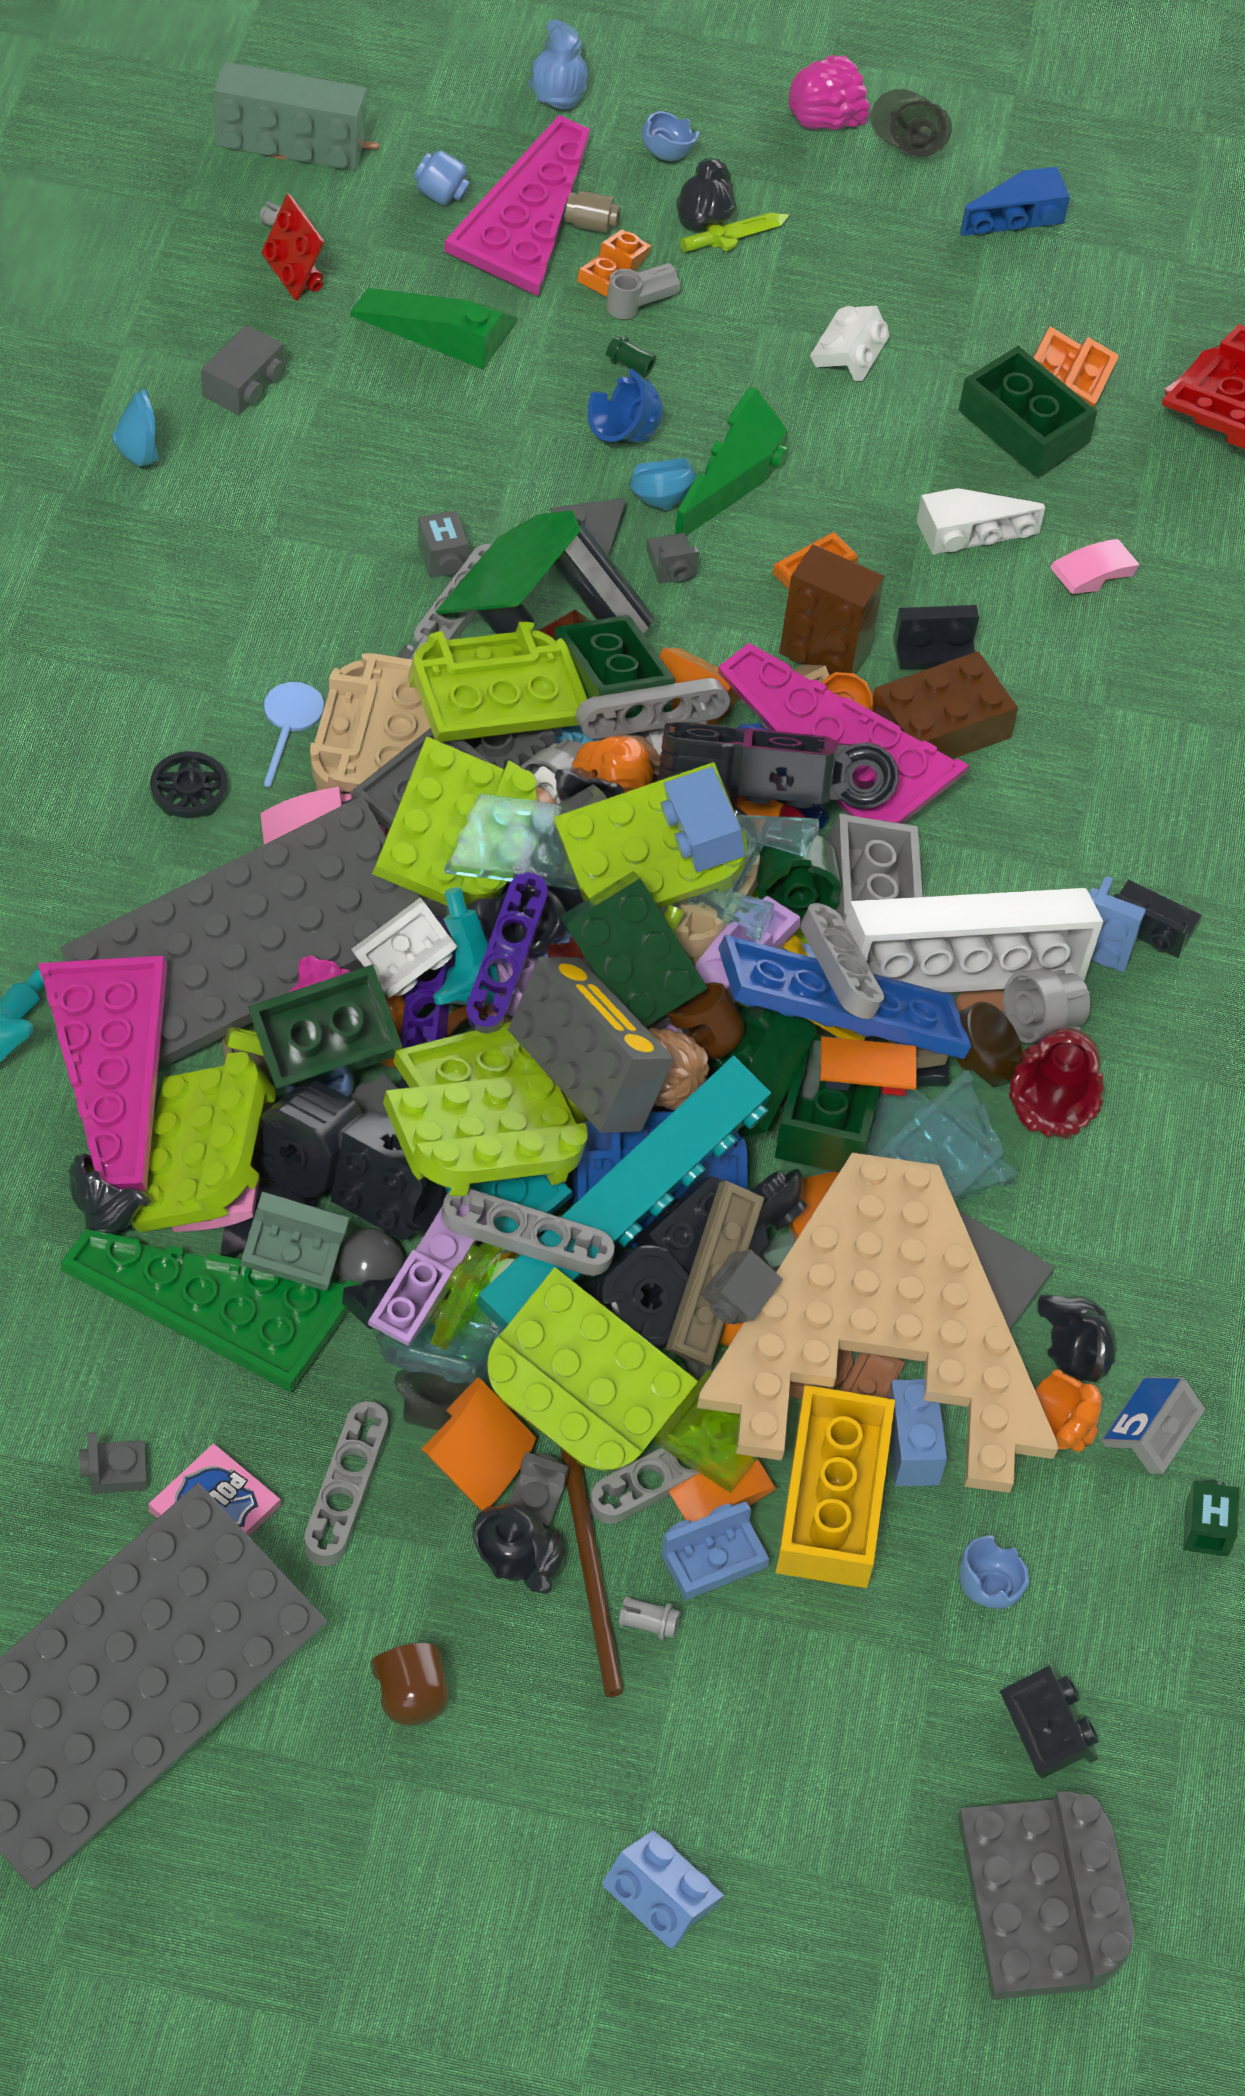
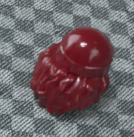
(1058, 1084)

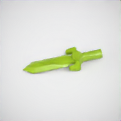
(727, 236)

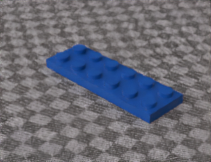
(800, 988)

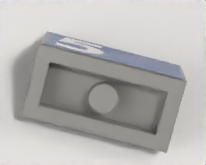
(1156, 1421)

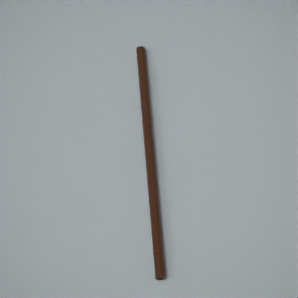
(592, 1578)

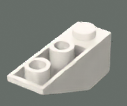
(971, 518)

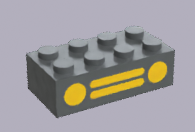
(590, 1044)

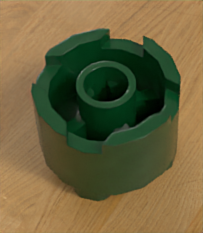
(798, 879)

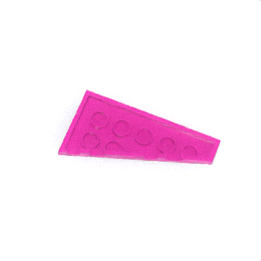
(521, 216)
(798, 705)
(110, 1041)

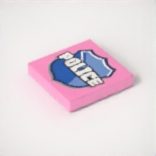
(228, 1483)

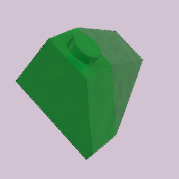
(447, 325)
(738, 464)

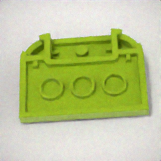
(496, 684)
(433, 815)
(632, 835)
(469, 1058)
(486, 1130)
(203, 1142)
(584, 1376)

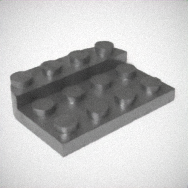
(1047, 1895)

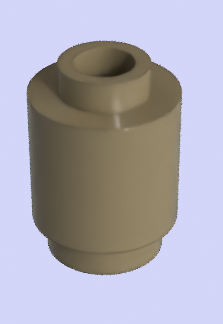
(592, 211)

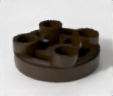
(993, 1041)

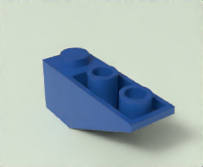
(1021, 202)

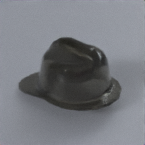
(911, 122)
(428, 1397)

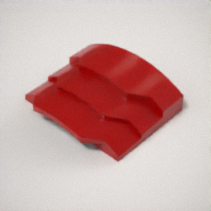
(1215, 388)

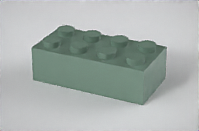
(290, 116)

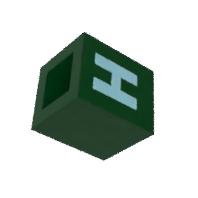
(1211, 1518)

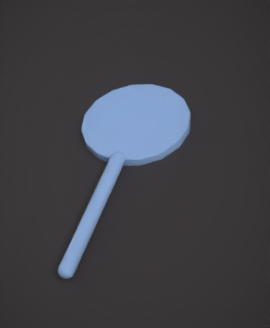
(291, 708)

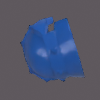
(631, 413)

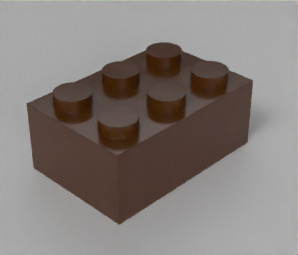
(831, 612)
(950, 706)

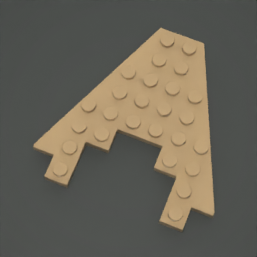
(893, 1277)

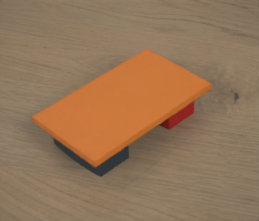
(868, 1064)

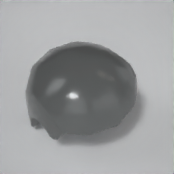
(368, 1256)

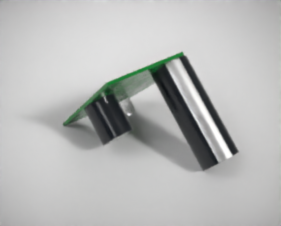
(522, 558)

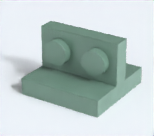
(294, 1241)

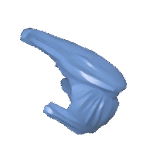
(559, 70)

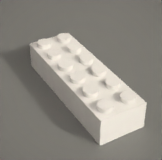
(976, 937)

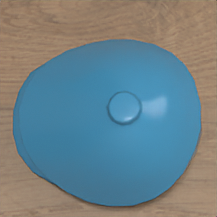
(136, 431)
(662, 482)

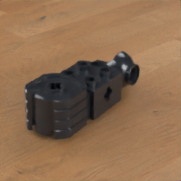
(751, 758)
(326, 1141)
(667, 1249)

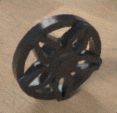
(188, 785)

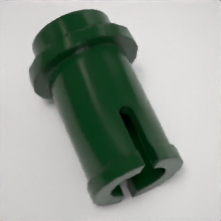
(633, 357)

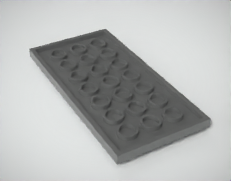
(251, 921)
(136, 1676)

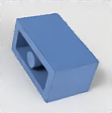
(703, 820)
(916, 1436)

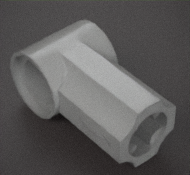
(632, 289)

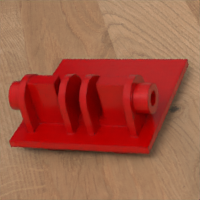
(294, 249)

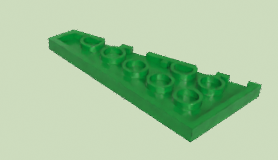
(230, 1309)

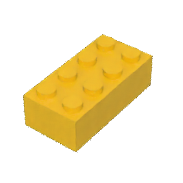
(835, 1487)

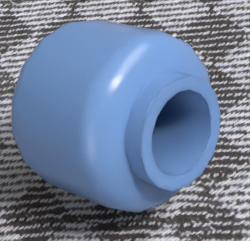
(441, 178)

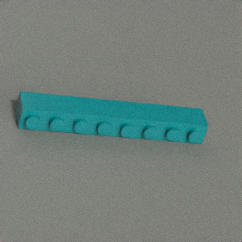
(642, 1180)

